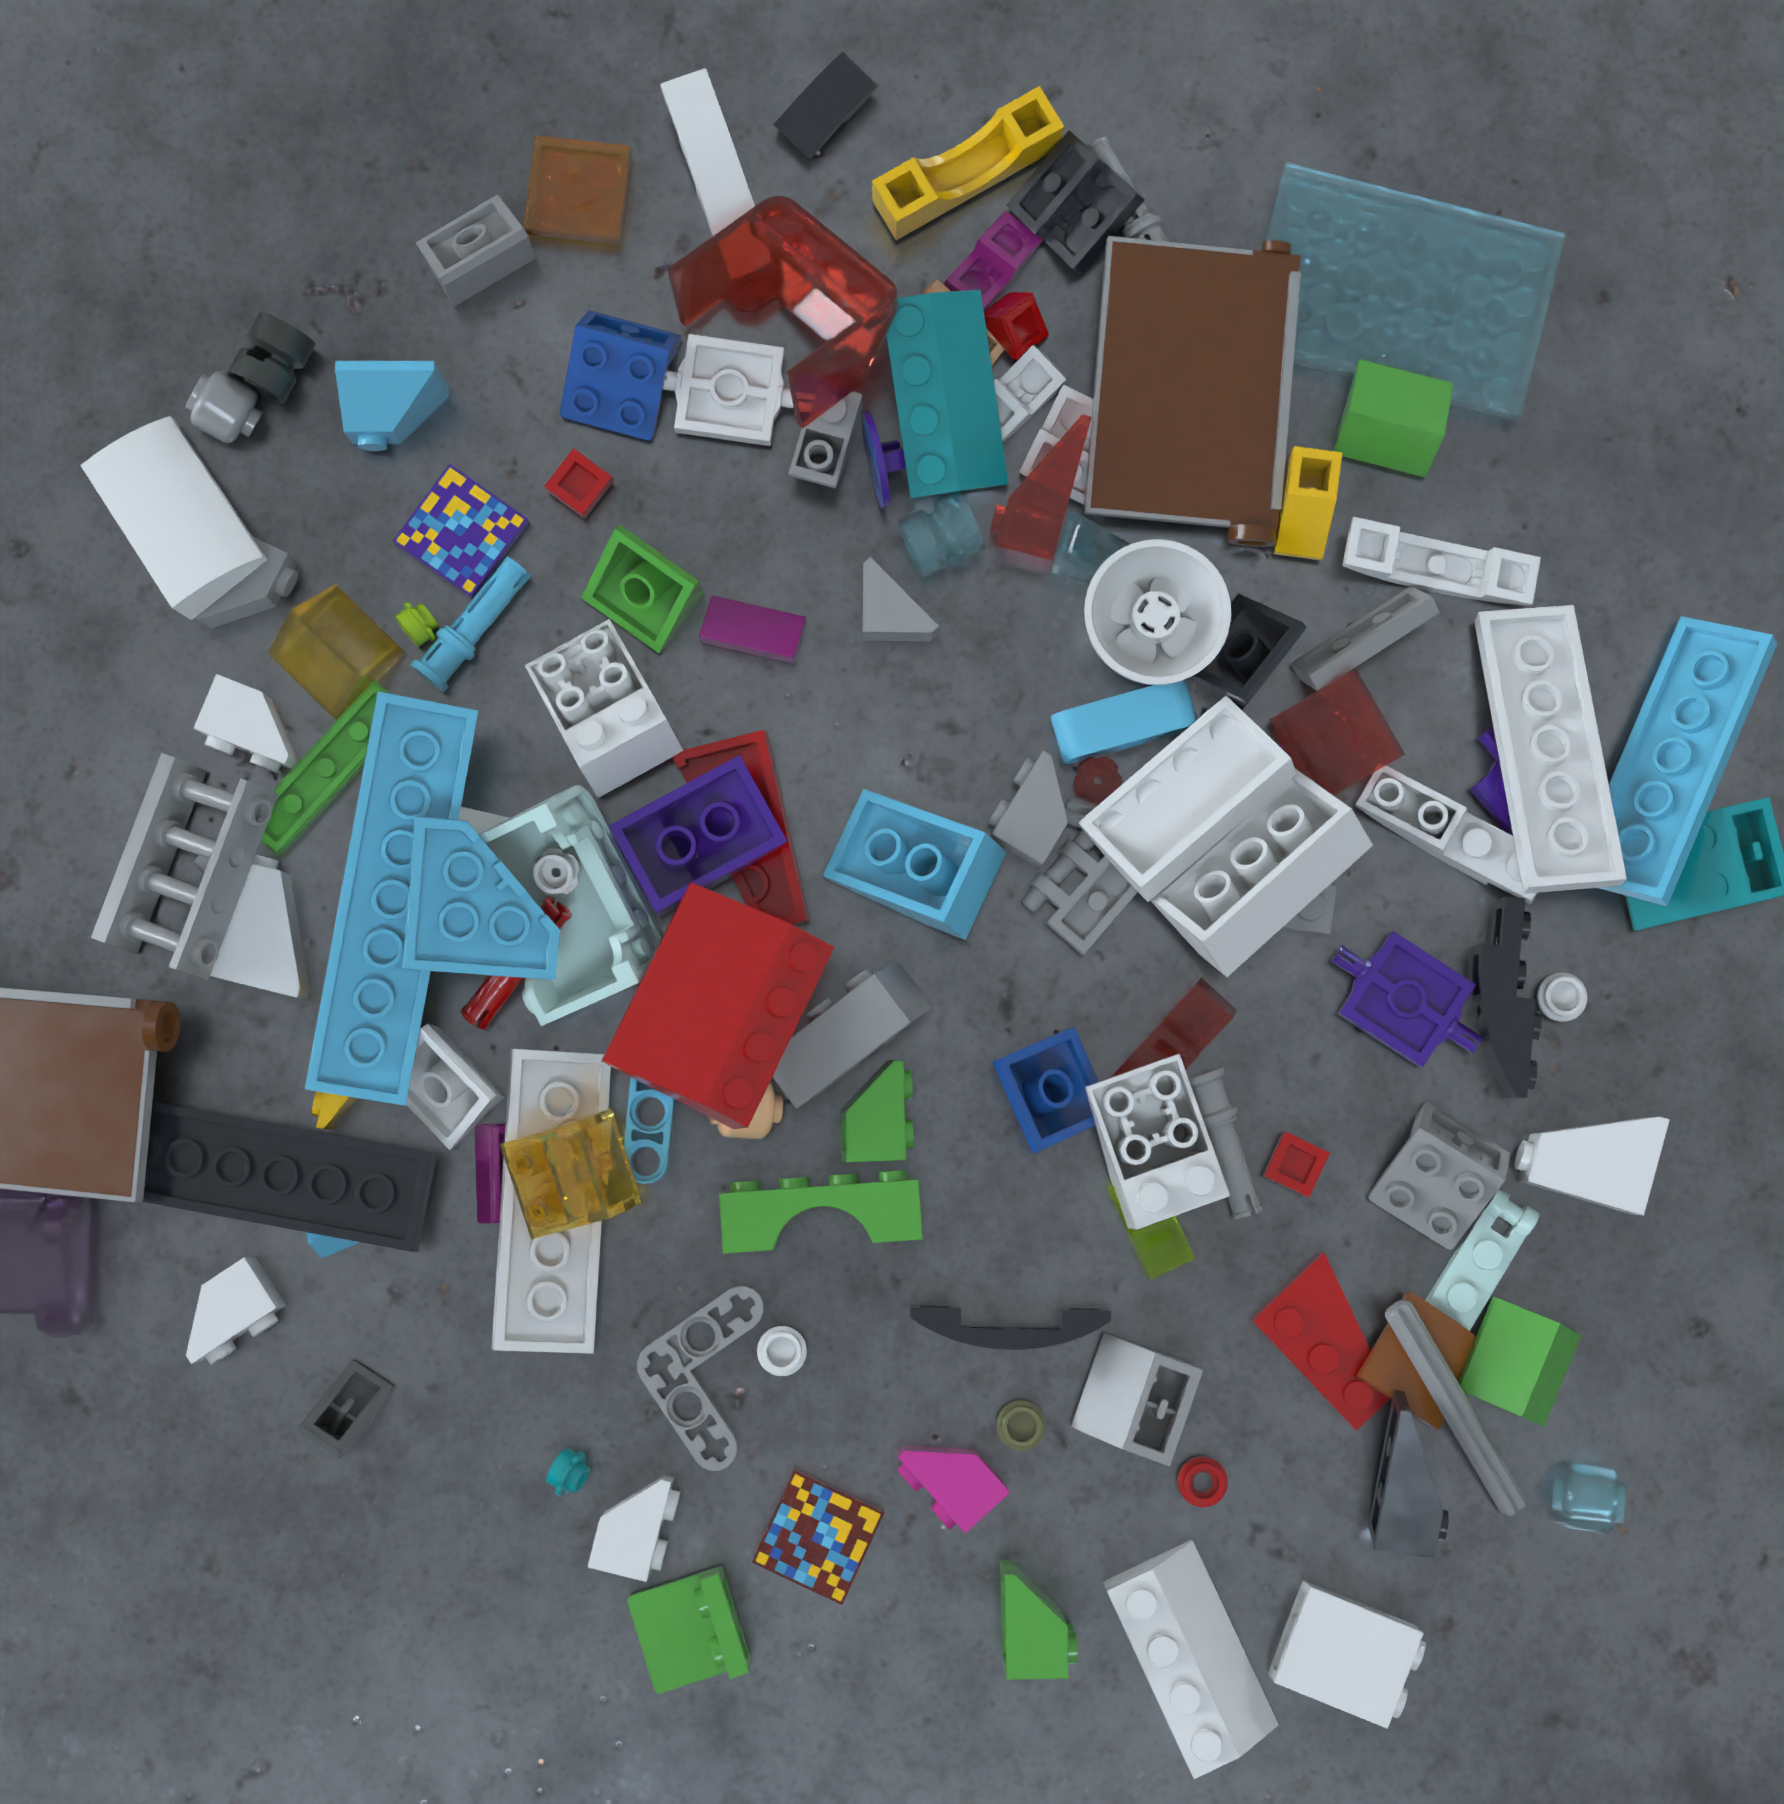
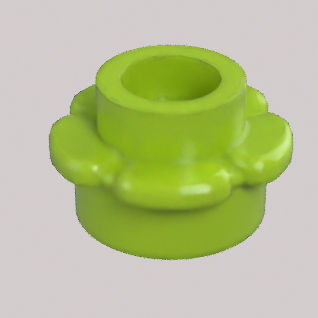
(417, 623)

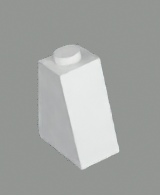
(264, 935)
(1596, 1163)

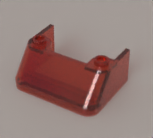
(794, 258)

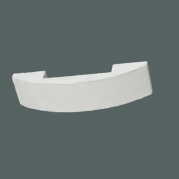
(1440, 565)

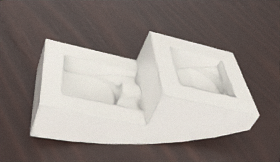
(1026, 389)

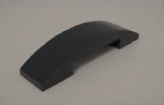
(1072, 1324)

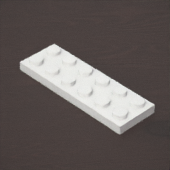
(1549, 749)
(551, 1281)

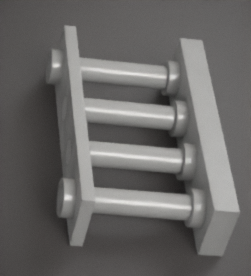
(149, 855)

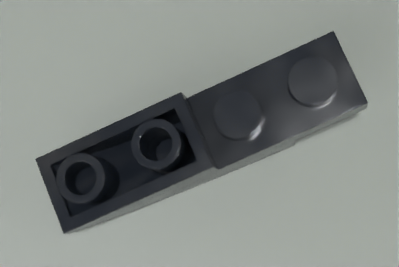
(1501, 1017)

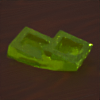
(1158, 1245)

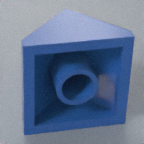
(1049, 1088)

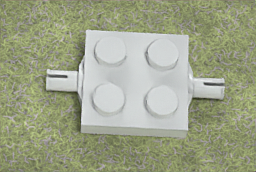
(729, 389)

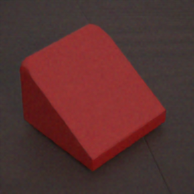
(1016, 323)

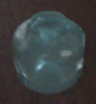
(1590, 1498)

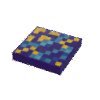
(461, 531)

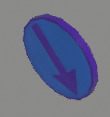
(881, 458)

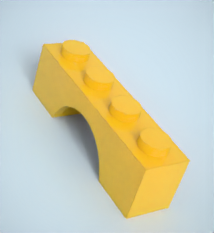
(1004, 145)

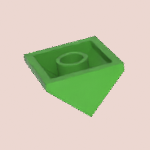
(1394, 418)
(642, 589)
(1518, 1361)

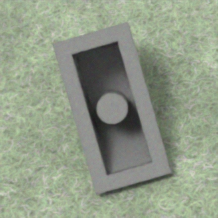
(256, 591)

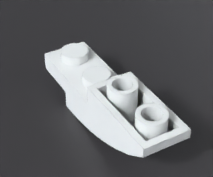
(1443, 830)

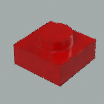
(579, 483)
(1296, 1164)

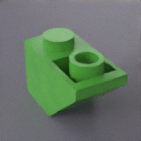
(874, 1118)

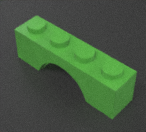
(756, 1217)

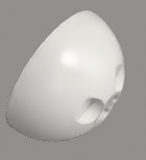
(1150, 586)

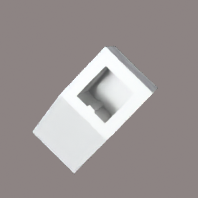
(245, 720)
(229, 1306)
(630, 1532)

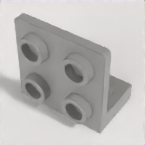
(1441, 1177)

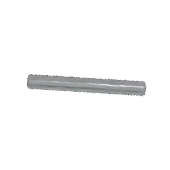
(1455, 1407)

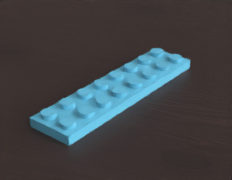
(368, 1001)

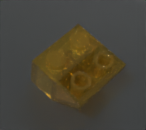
(571, 1174)

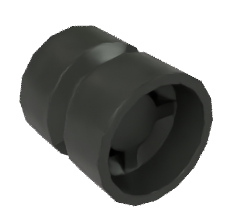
(272, 357)

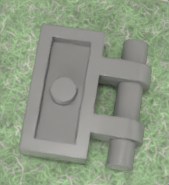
(1093, 903)

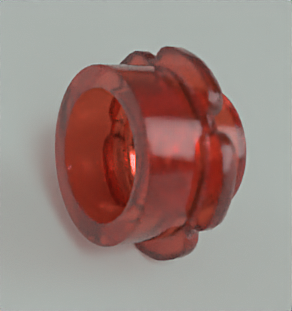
(1088, 770)

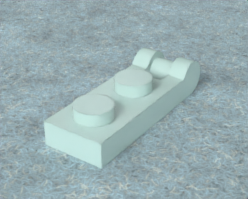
(1481, 1260)

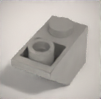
(827, 443)
(1035, 815)

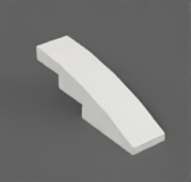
(708, 149)

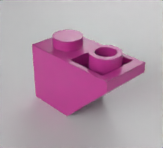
(956, 1479)

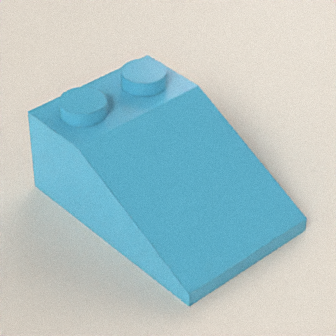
(915, 863)

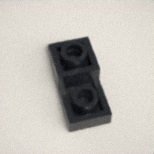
(825, 105)

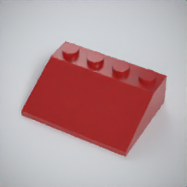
(718, 1005)

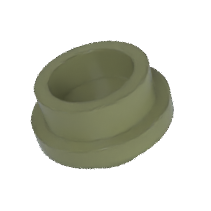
(1021, 1425)

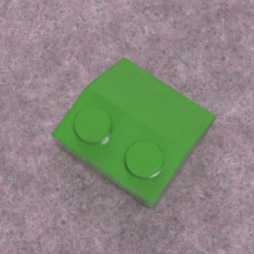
(1033, 1630)

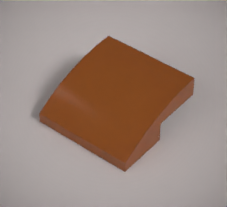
(1391, 1369)

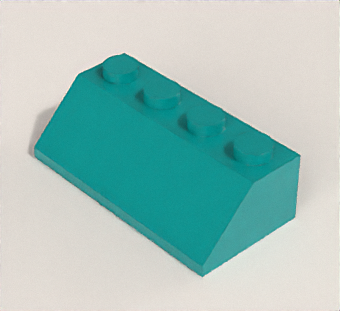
(946, 394)

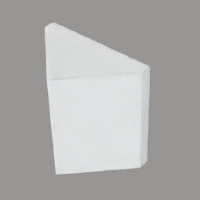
(448, 1088)

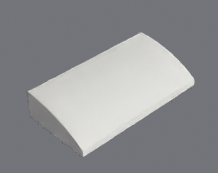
(174, 515)
(1188, 798)

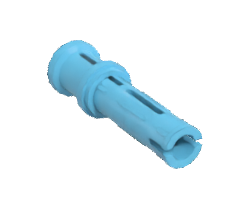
(457, 641)

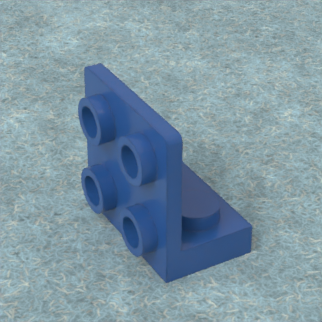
(617, 374)

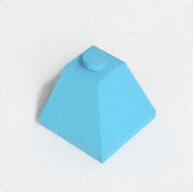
(387, 399)

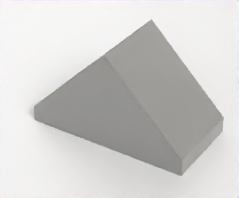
(890, 611)

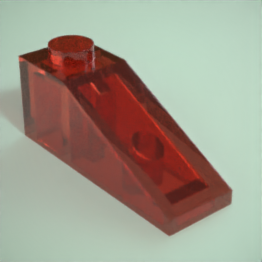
(1039, 504)

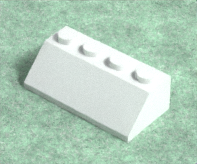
(1263, 873)
(1192, 1658)

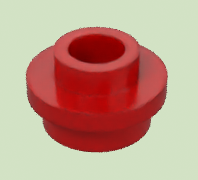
(1213, 1493)

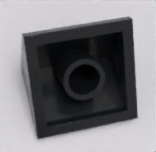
(1251, 651)

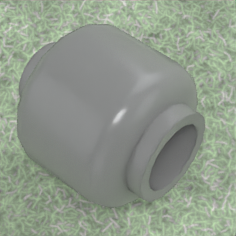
(223, 407)

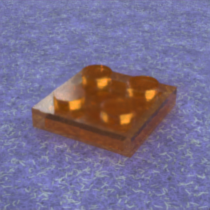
(577, 189)

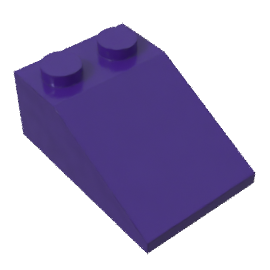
(697, 834)

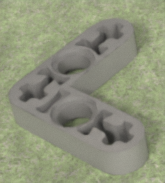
(687, 1358)

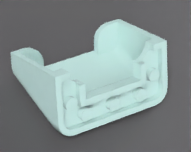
(611, 923)

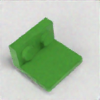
(689, 1630)

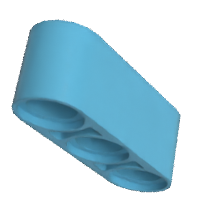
(1123, 721)
(656, 1137)

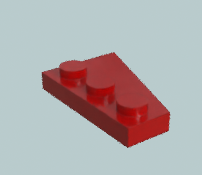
(1322, 1340)

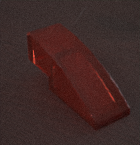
(1184, 1029)

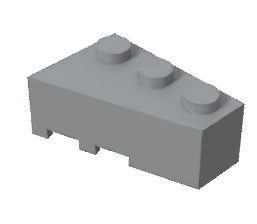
(849, 1031)

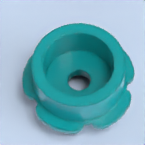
(568, 1472)

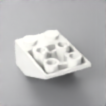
(603, 708)
(1155, 1122)

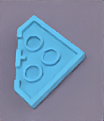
(471, 910)

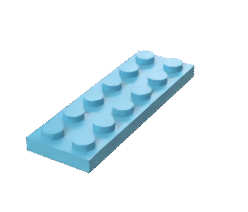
(1682, 749)

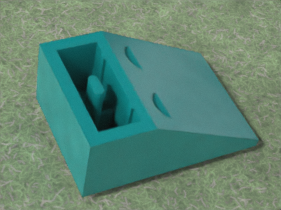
(1730, 866)

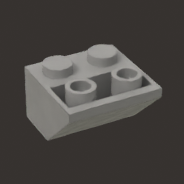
(1137, 1398)

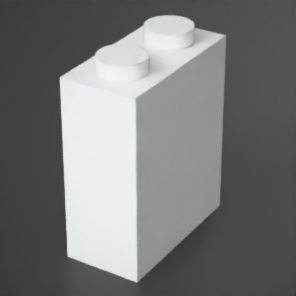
(1347, 1654)

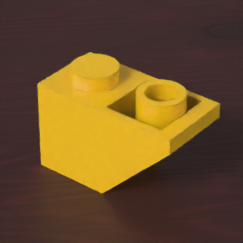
(1307, 502)

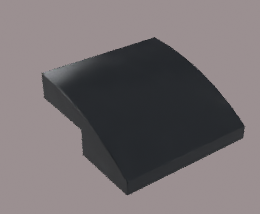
(1075, 202)

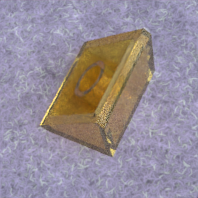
(333, 649)

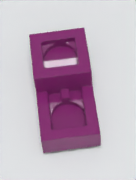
(995, 259)

